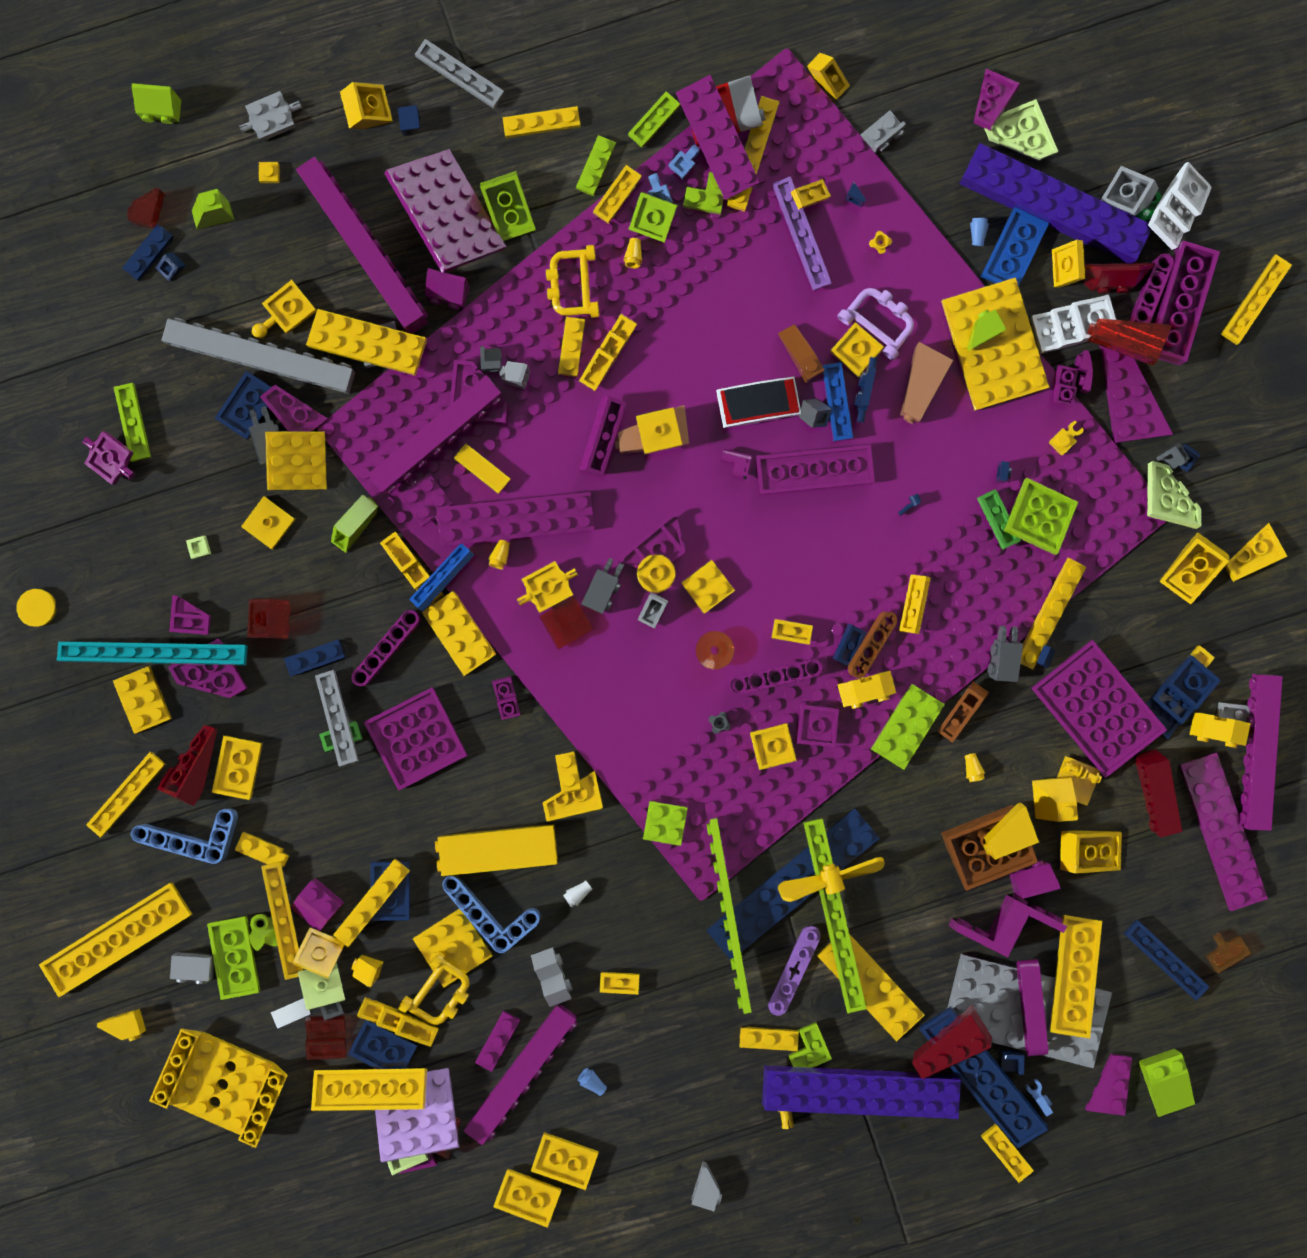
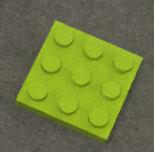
(1041, 516)

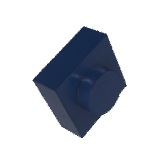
(1003, 472)

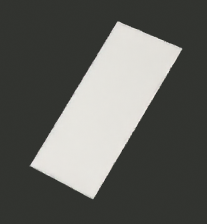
(290, 1013)

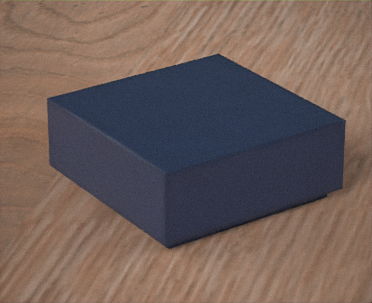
(1046, 656)

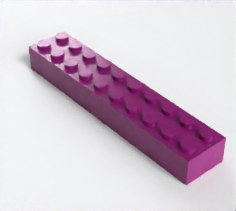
(360, 242)

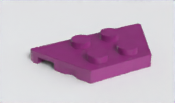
(662, 540)

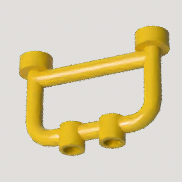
(552, 275)
(450, 1009)

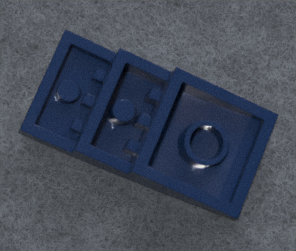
(1182, 694)

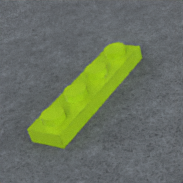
(132, 421)

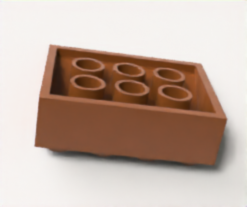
(970, 858)

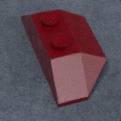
(1114, 276)

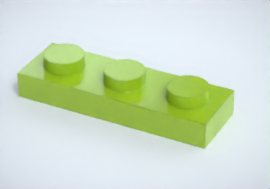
(654, 119)
(595, 165)

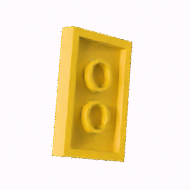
(142, 699)
(237, 767)
(564, 1161)
(527, 1197)

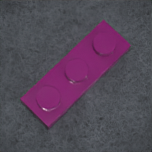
(497, 1041)

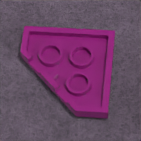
(464, 377)
(215, 679)

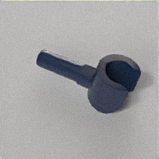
(915, 500)

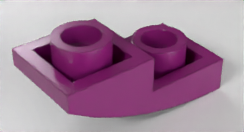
(1084, 366)
(1065, 385)
(506, 697)

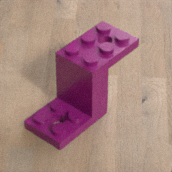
(1007, 924)

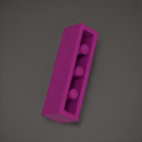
(602, 435)

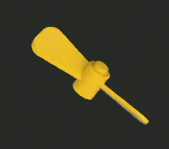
(830, 879)

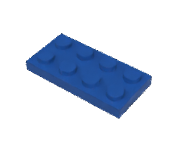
(1015, 247)

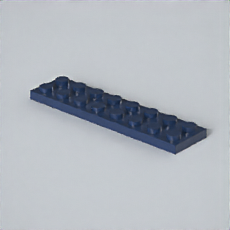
(992, 1089)

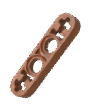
(869, 642)

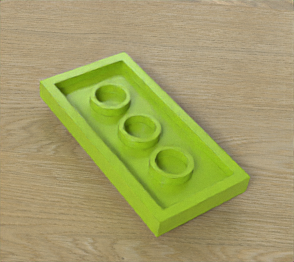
(907, 726)
(233, 957)

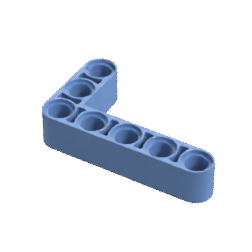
(189, 842)
(487, 918)

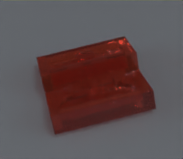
(566, 623)
(325, 1038)

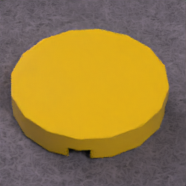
(656, 573)
(36, 607)

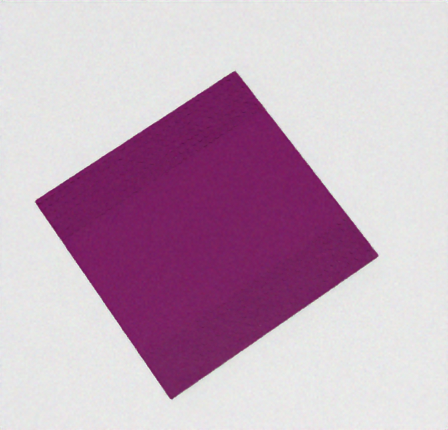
(810, 557)

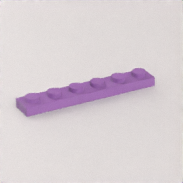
(802, 235)

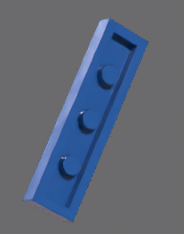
(837, 401)
(441, 577)

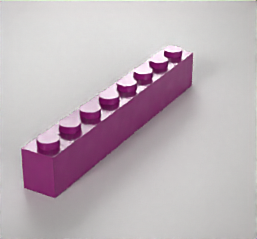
(435, 435)
(1261, 752)
(520, 1073)

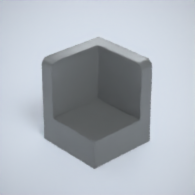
(490, 359)
(815, 413)
(1174, 456)

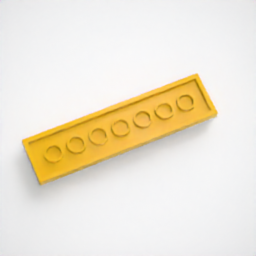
(115, 939)

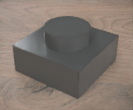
(331, 1011)

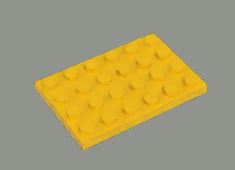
(1005, 364)

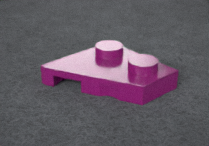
(188, 618)

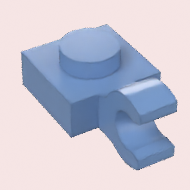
(683, 163)
(659, 191)
(1042, 1101)

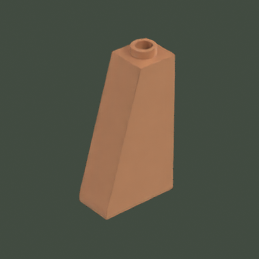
(924, 378)
(630, 440)

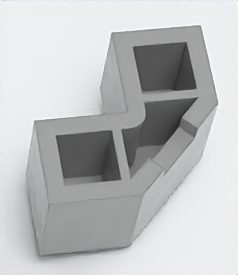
(550, 973)

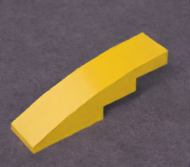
(608, 352)
(406, 562)
(397, 1021)

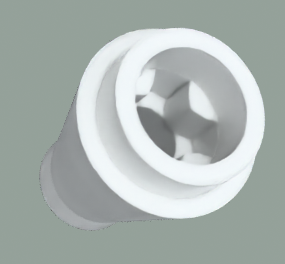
(577, 893)

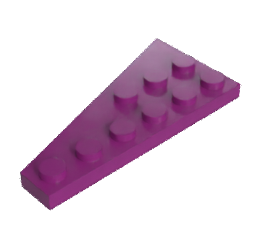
(1130, 400)

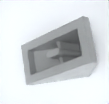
(652, 610)

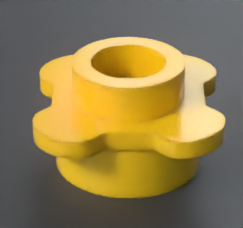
(880, 236)

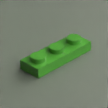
(997, 517)

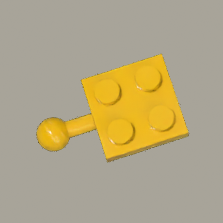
(287, 308)

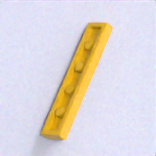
(1256, 299)
(126, 794)
(371, 902)

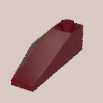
(189, 775)

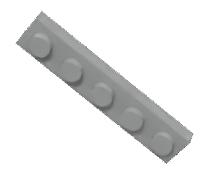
(459, 73)
(337, 718)

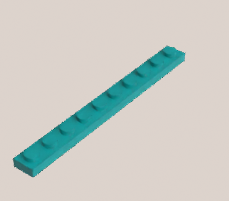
(152, 653)

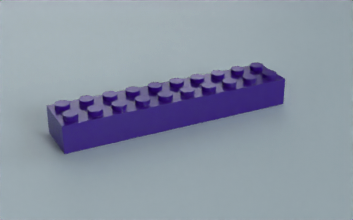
(1056, 203)
(860, 1092)

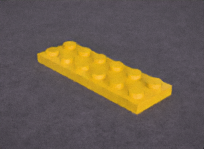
(366, 342)
(1076, 977)
(881, 994)
(369, 1089)

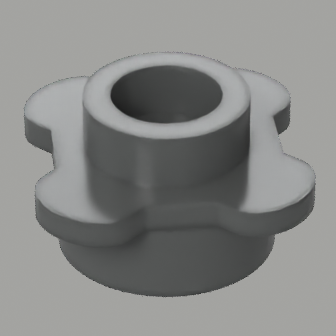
(714, 721)

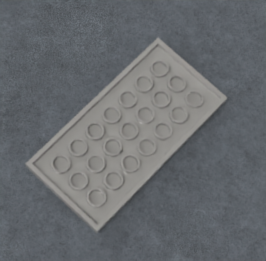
(996, 998)

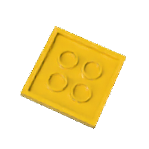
(295, 460)
(456, 940)

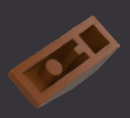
(801, 353)
(963, 711)

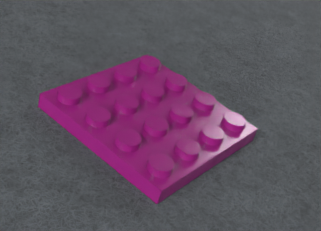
(415, 738)

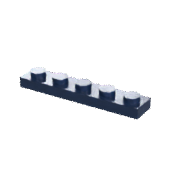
(1166, 960)

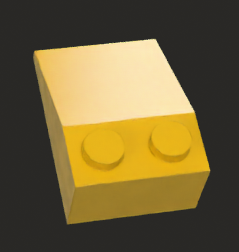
(1195, 568)
(1090, 851)

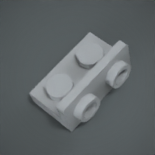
(883, 132)

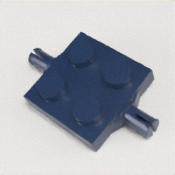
(866, 383)

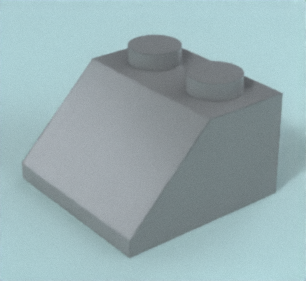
(1130, 191)

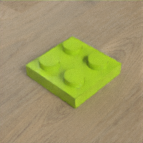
(653, 217)
(665, 823)

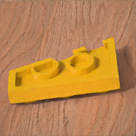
(1256, 554)
(576, 802)

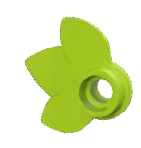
(264, 934)

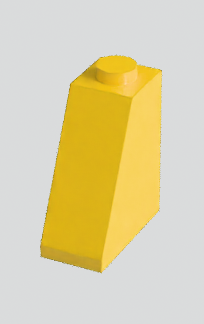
(1011, 833)

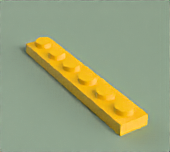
(755, 148)
(1051, 612)
(281, 918)

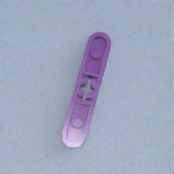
(785, 987)

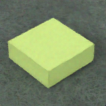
(198, 547)

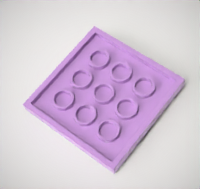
(420, 1131)

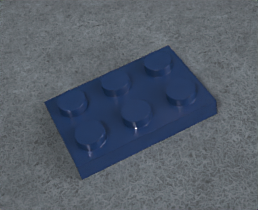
(244, 397)
(398, 904)
(382, 1047)

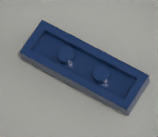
(148, 252)
(314, 658)

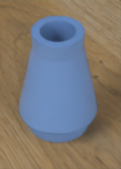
(979, 230)
(591, 1081)

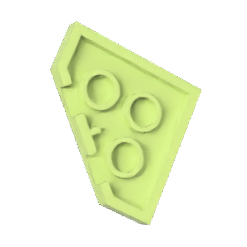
(1024, 131)
(1170, 499)

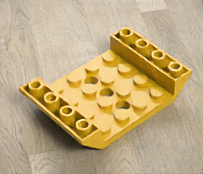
(193, 1078)

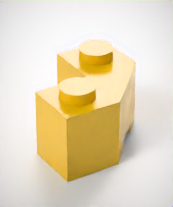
(866, 689)
(1222, 729)

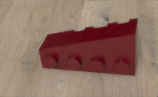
(1158, 792)
(953, 1044)

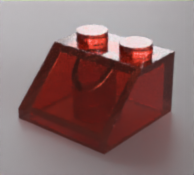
(268, 618)

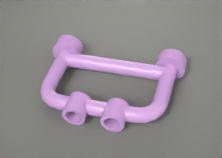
(898, 310)

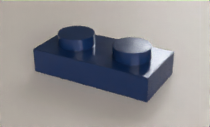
(849, 644)

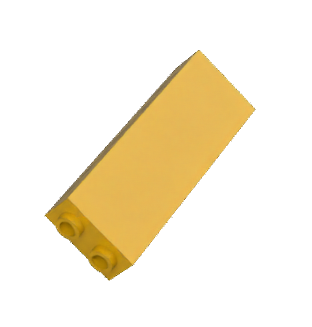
(496, 850)

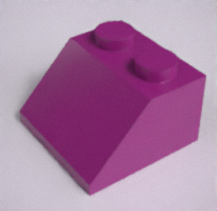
(446, 289)
(1034, 880)
(316, 904)

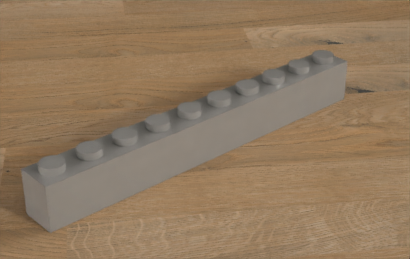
(258, 356)

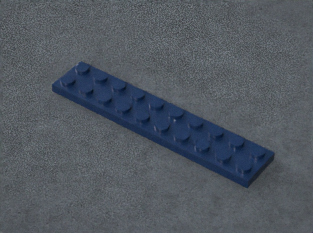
(766, 907)

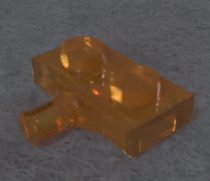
(1227, 953)

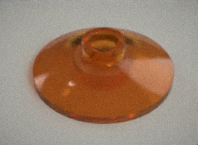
(725, 650)

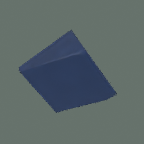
(855, 196)
(170, 266)
(1193, 455)

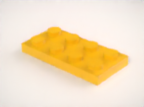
(459, 633)

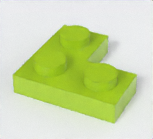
(705, 200)
(815, 1050)

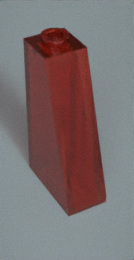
(1134, 339)

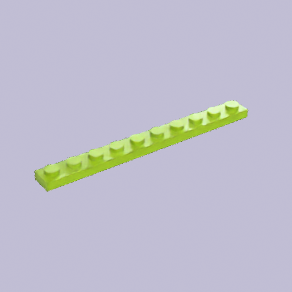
(835, 920)
(729, 923)

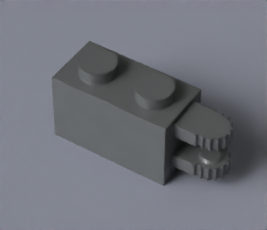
(258, 433)
(602, 588)
(1005, 656)

